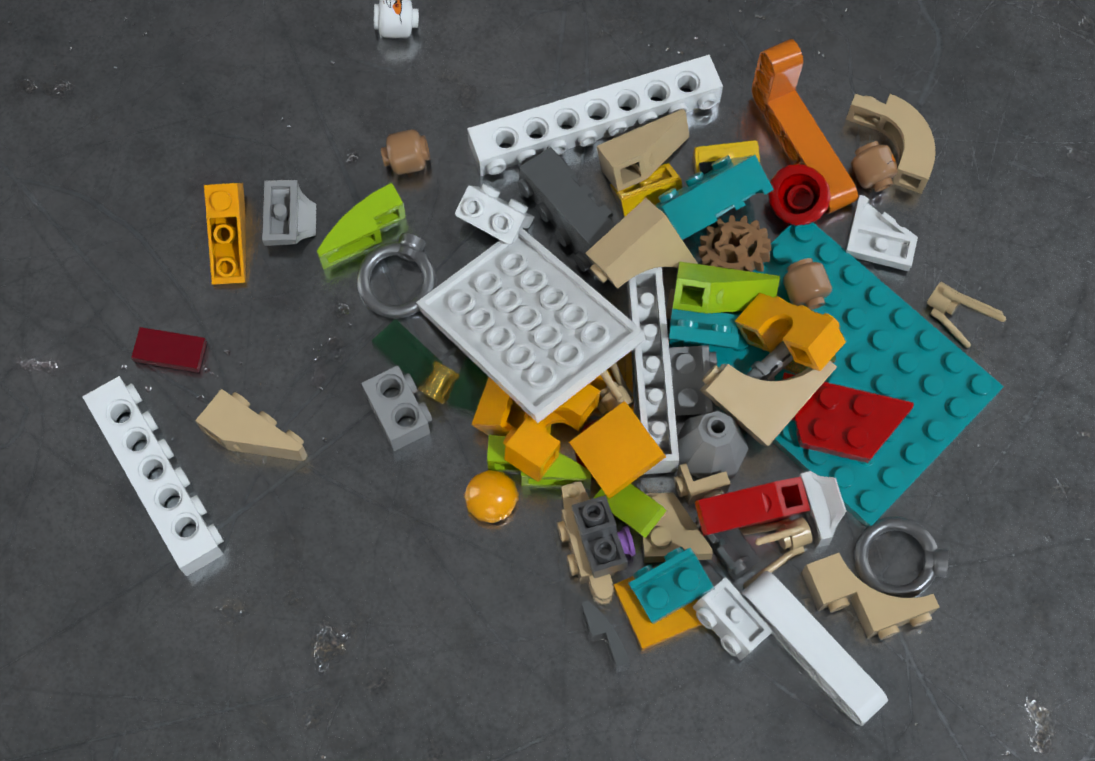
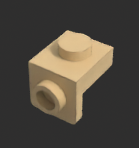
(701, 488)

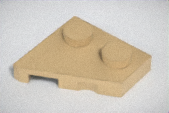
(673, 531)

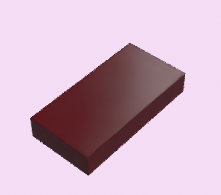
(169, 349)

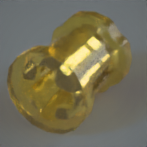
(438, 382)

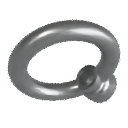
(409, 248)
(934, 560)

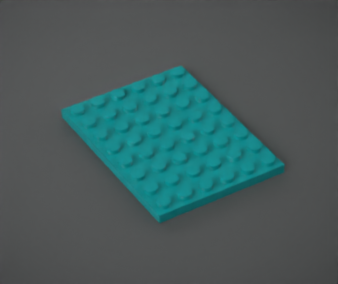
(885, 353)

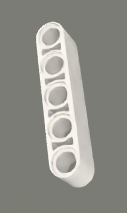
(815, 649)

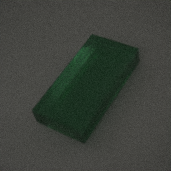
(406, 352)
(468, 388)

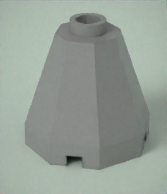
(711, 445)

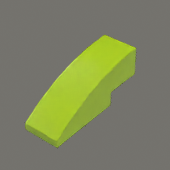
(361, 226)
(561, 473)

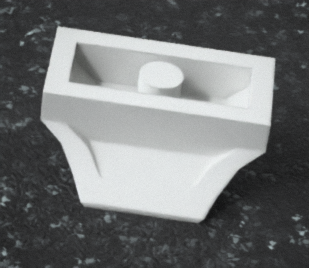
(825, 506)

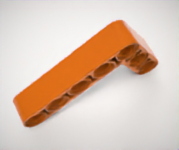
(793, 124)

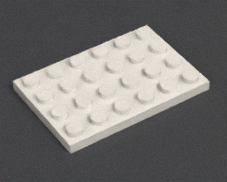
(530, 323)

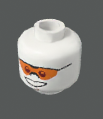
(395, 18)

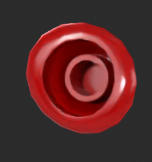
(799, 194)

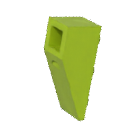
(719, 289)

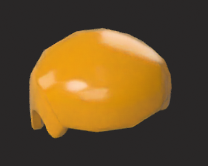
(491, 496)

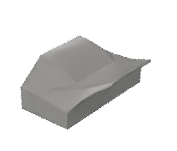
(286, 213)

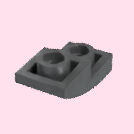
(599, 536)

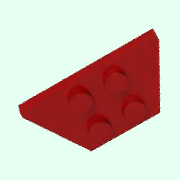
(848, 421)

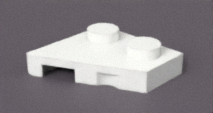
(879, 238)

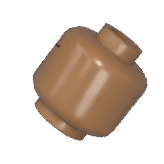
(406, 152)
(874, 166)
(807, 283)

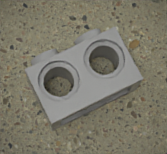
(391, 410)

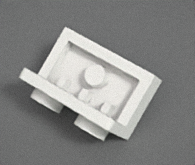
(492, 214)
(732, 619)

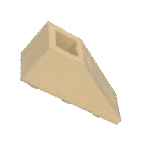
(643, 150)
(243, 430)

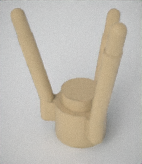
(947, 300)
(614, 392)
(789, 533)

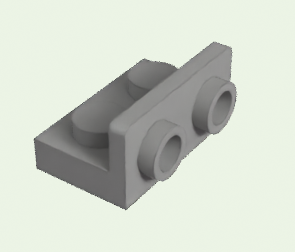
(687, 371)

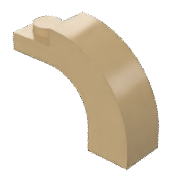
(907, 132)

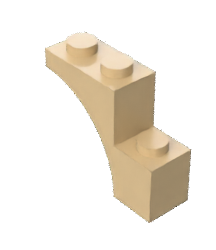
(880, 614)

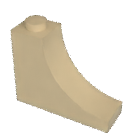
(638, 244)
(762, 405)

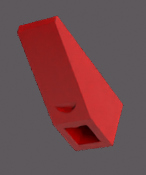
(752, 506)

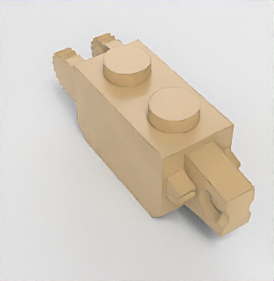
(599, 587)

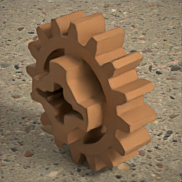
(734, 245)

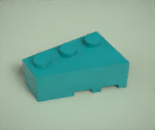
(713, 193)

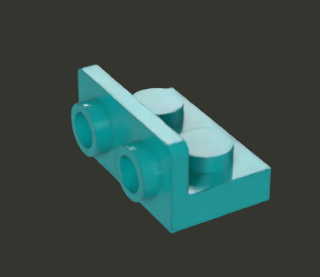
(704, 328)
(671, 584)

